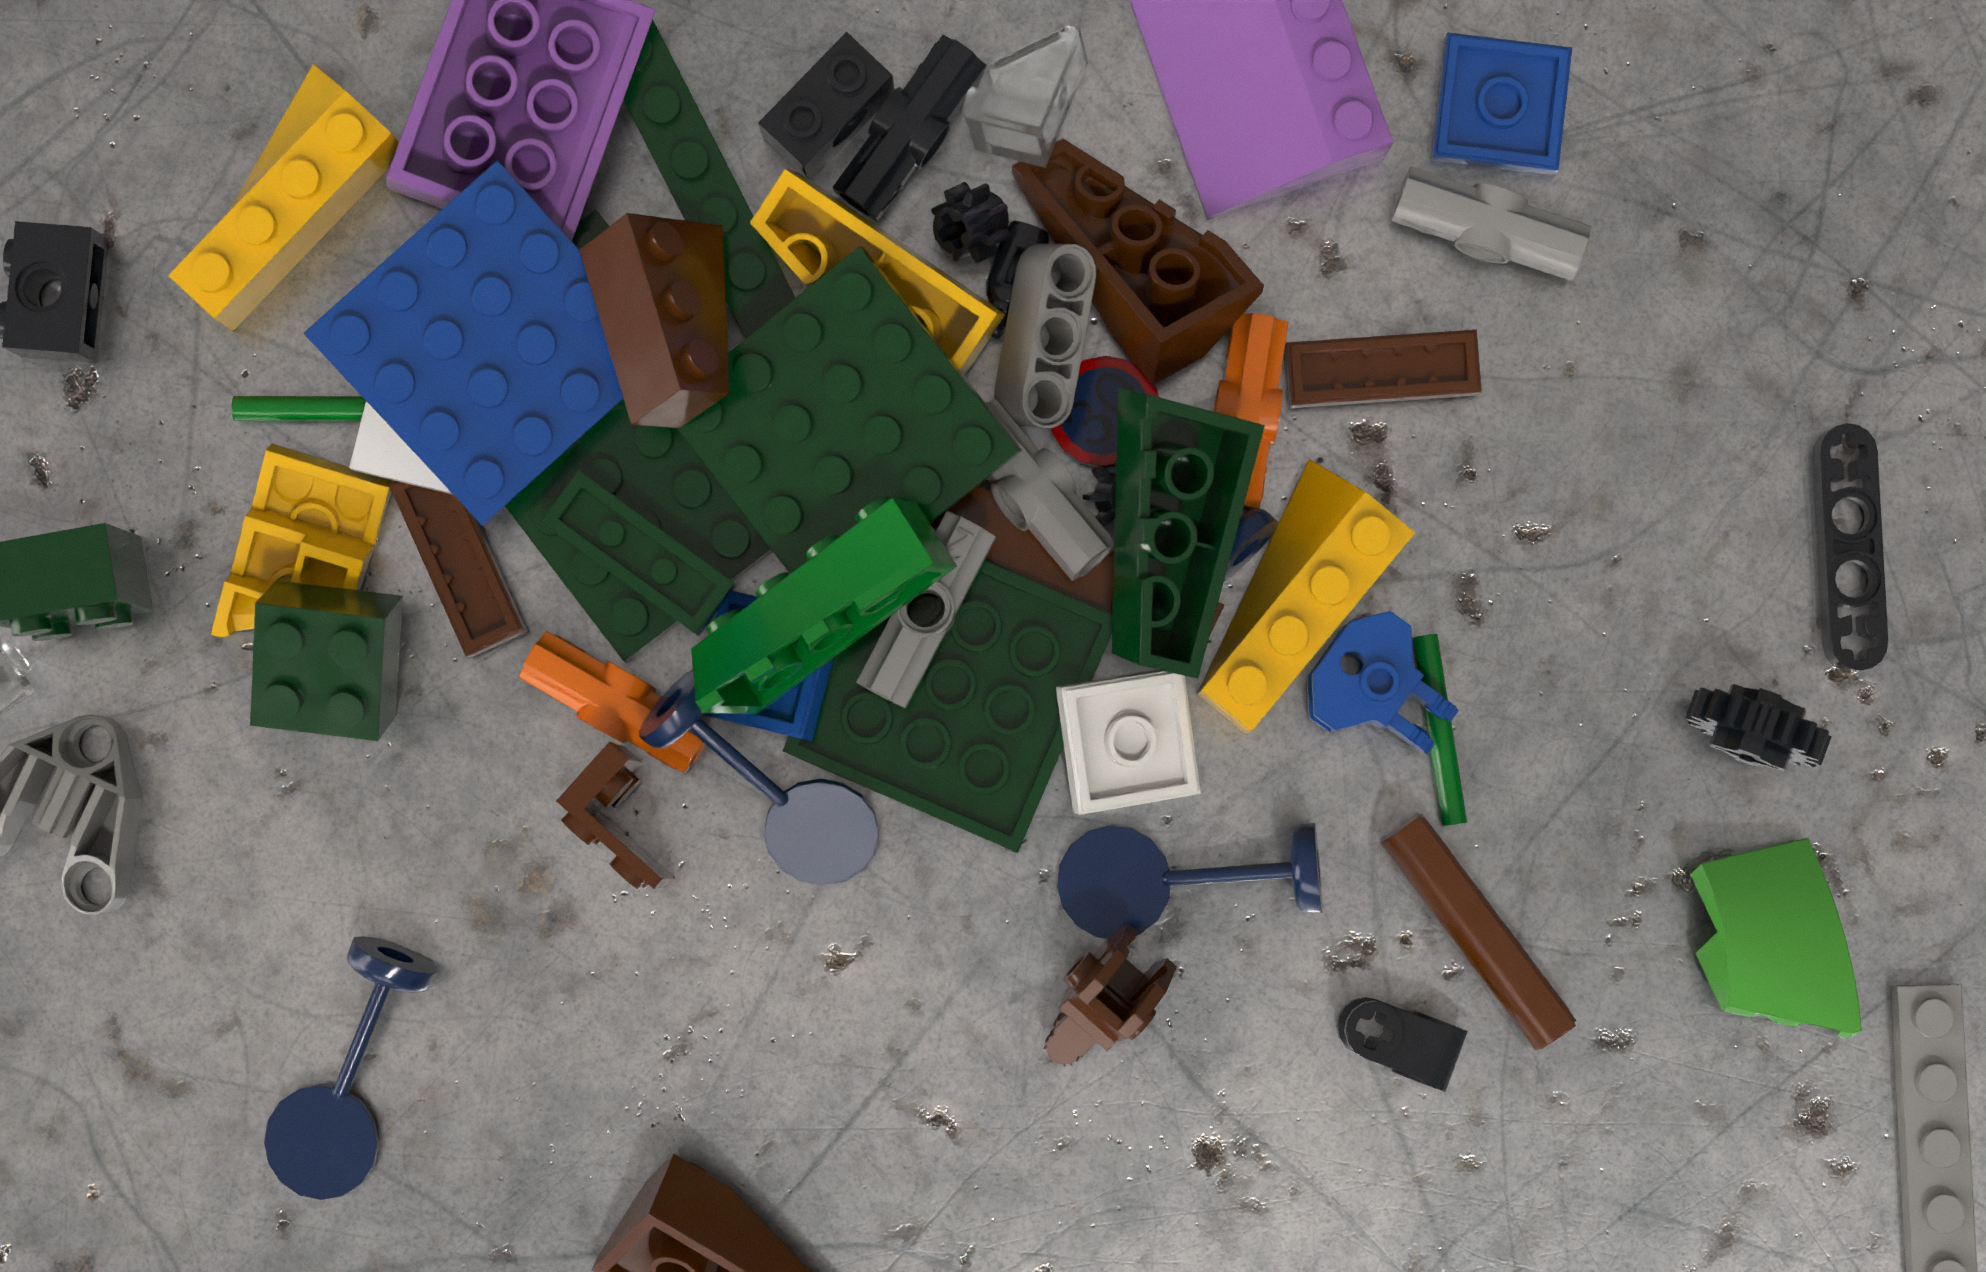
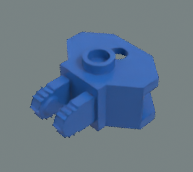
(1379, 686)

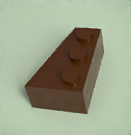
(662, 314)

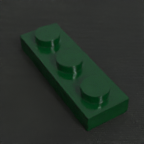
(638, 553)

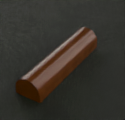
(1478, 931)

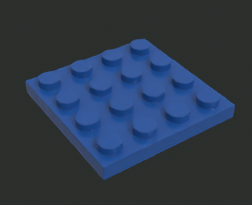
(478, 343)

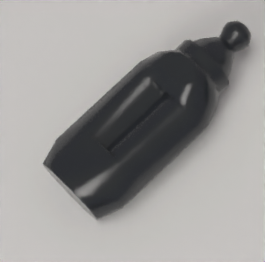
(1003, 269)

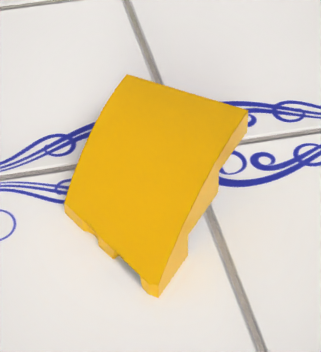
(305, 527)

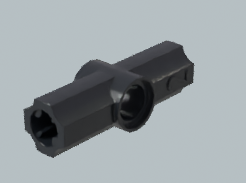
(909, 128)

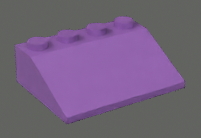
(525, 90)
(1262, 94)

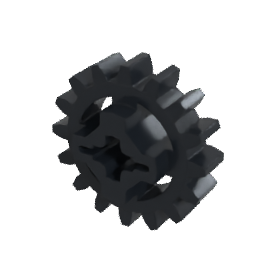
(1758, 727)

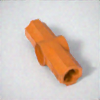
(1252, 386)
(602, 696)

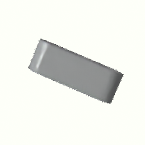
(1067, 315)

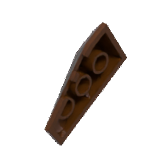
(1157, 279)
(692, 1225)

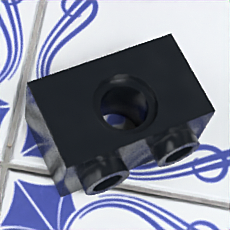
(827, 106)
(73, 322)

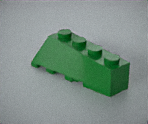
(818, 608)

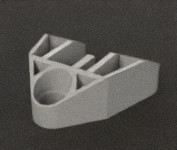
(110, 820)

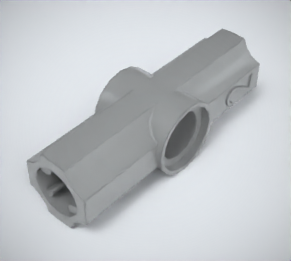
(1491, 223)
(1041, 496)
(908, 649)

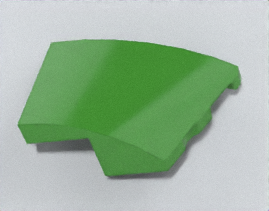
(1777, 939)

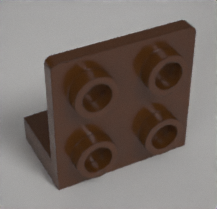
(606, 783)

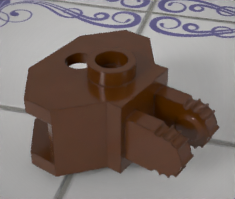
(1106, 999)

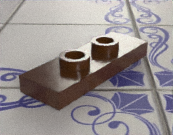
(1383, 368)
(460, 568)

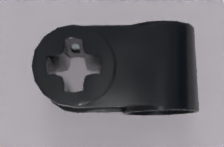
(1410, 1042)

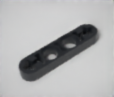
(1861, 548)

